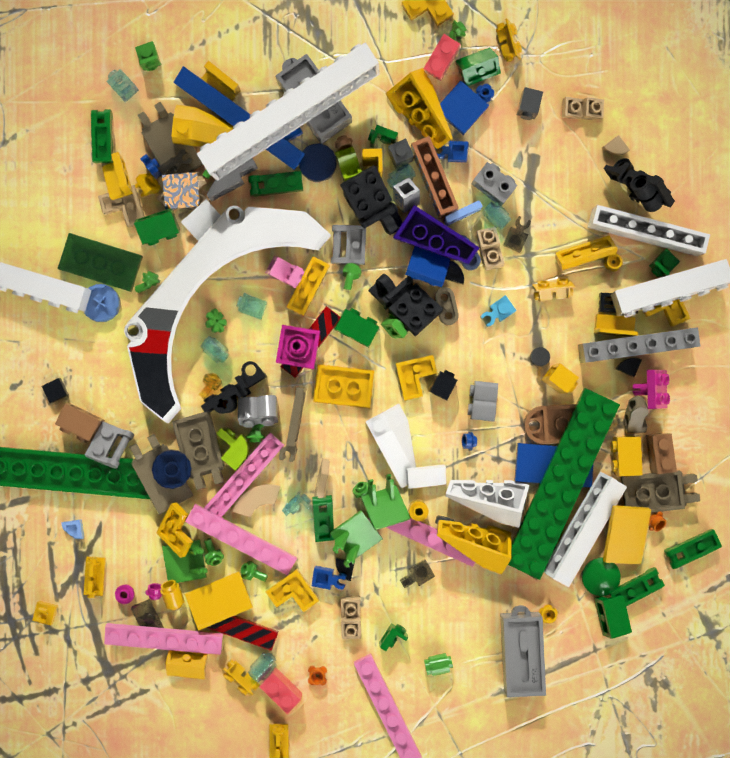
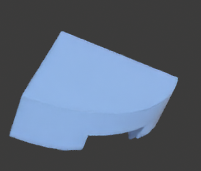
(74, 528)

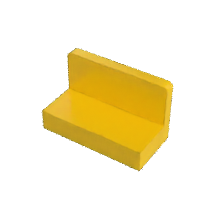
(220, 81)
(373, 157)
(117, 177)
(615, 325)
(186, 664)

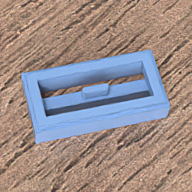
(463, 213)

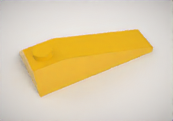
(418, 102)
(196, 127)
(485, 546)

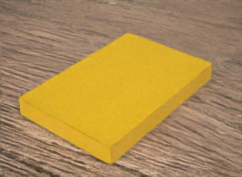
(343, 386)
(626, 534)
(218, 600)

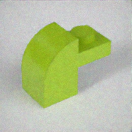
(348, 163)
(239, 449)

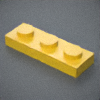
(586, 252)
(308, 286)

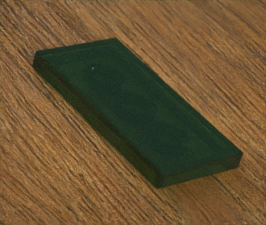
(100, 262)

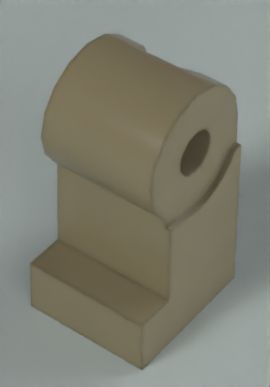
(635, 415)

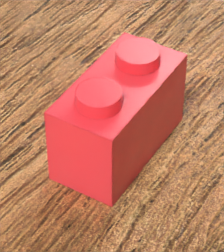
(442, 57)
(281, 690)

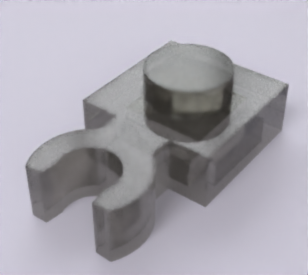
(516, 237)

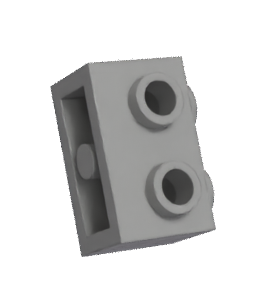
(494, 183)

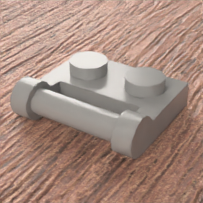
(354, 244)
(103, 443)

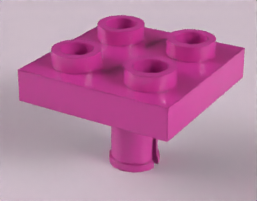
(298, 347)
(655, 389)

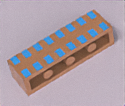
(434, 177)

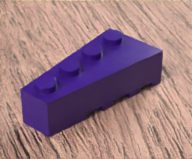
(431, 235)

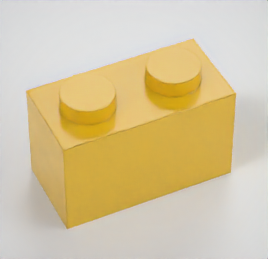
(560, 379)
(626, 456)

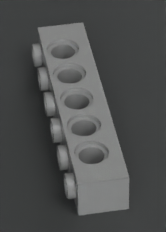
(639, 345)

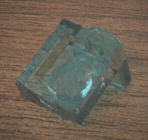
(251, 306)
(293, 505)

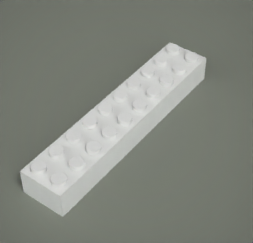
(289, 111)

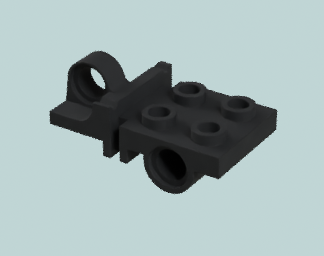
(643, 187)
(371, 200)
(406, 303)
(229, 392)

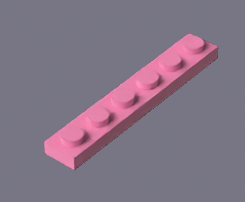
(245, 475)
(428, 536)
(241, 539)
(163, 638)
(386, 707)

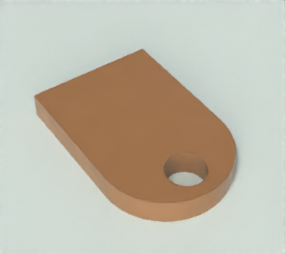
(551, 422)

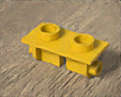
(512, 47)
(561, 288)
(94, 576)
(245, 683)
(278, 741)

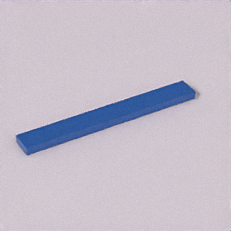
(232, 113)

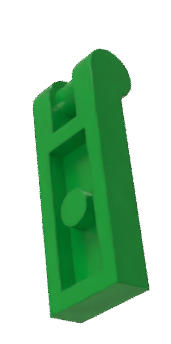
(102, 136)
(276, 183)
(323, 518)
(693, 548)
(638, 587)

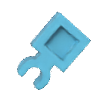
(500, 309)

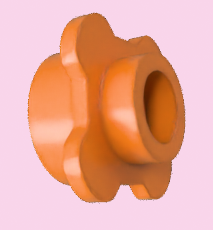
(656, 522)
(321, 680)

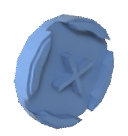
(102, 303)

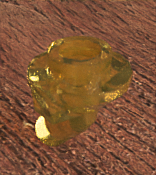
(212, 383)

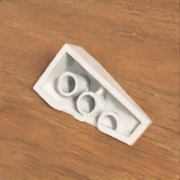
(394, 440)
(497, 501)

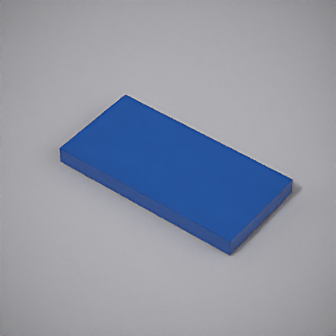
(533, 461)

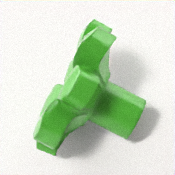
(215, 321)

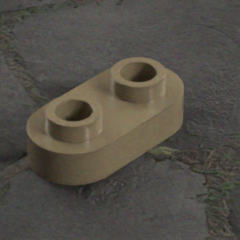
(448, 305)

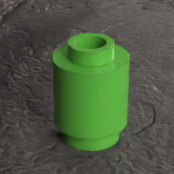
(438, 664)

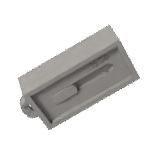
(329, 121)
(523, 653)

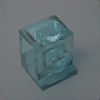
(126, 88)

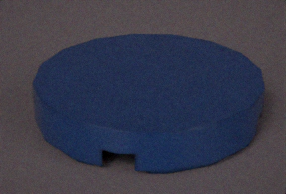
(318, 162)
(171, 469)

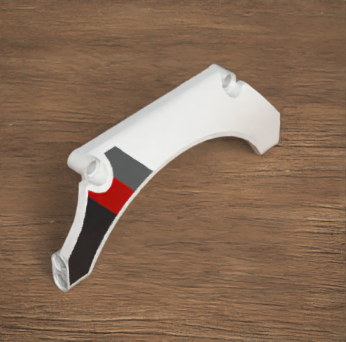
(159, 315)

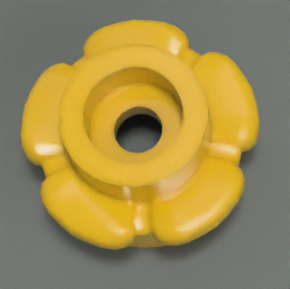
(613, 267)
(553, 614)

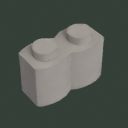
(483, 401)
(258, 410)

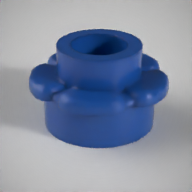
(485, 88)
(469, 441)

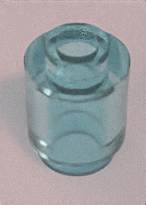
(400, 174)
(497, 215)
(215, 349)
(262, 666)

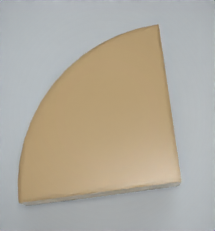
(616, 146)

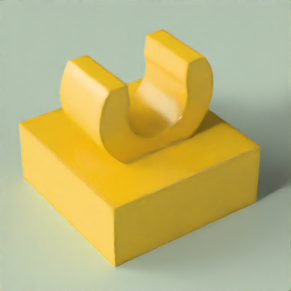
(147, 183)
(45, 613)

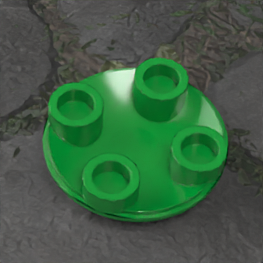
(600, 577)

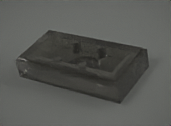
(146, 614)

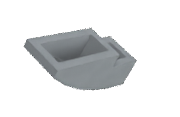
(231, 181)

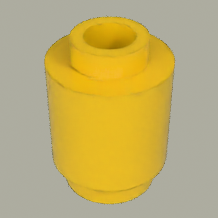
(415, 505)
(172, 595)

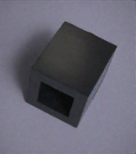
(443, 384)

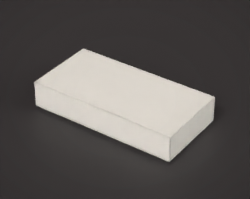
(426, 476)

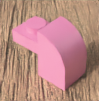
(285, 272)

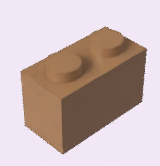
(79, 422)
(661, 453)

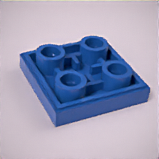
(463, 107)
(428, 267)

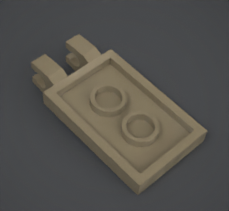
(160, 141)
(294, 425)
(200, 444)
(659, 491)
(160, 496)

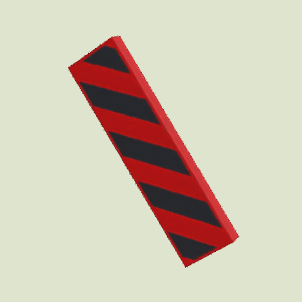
(325, 323)
(247, 631)

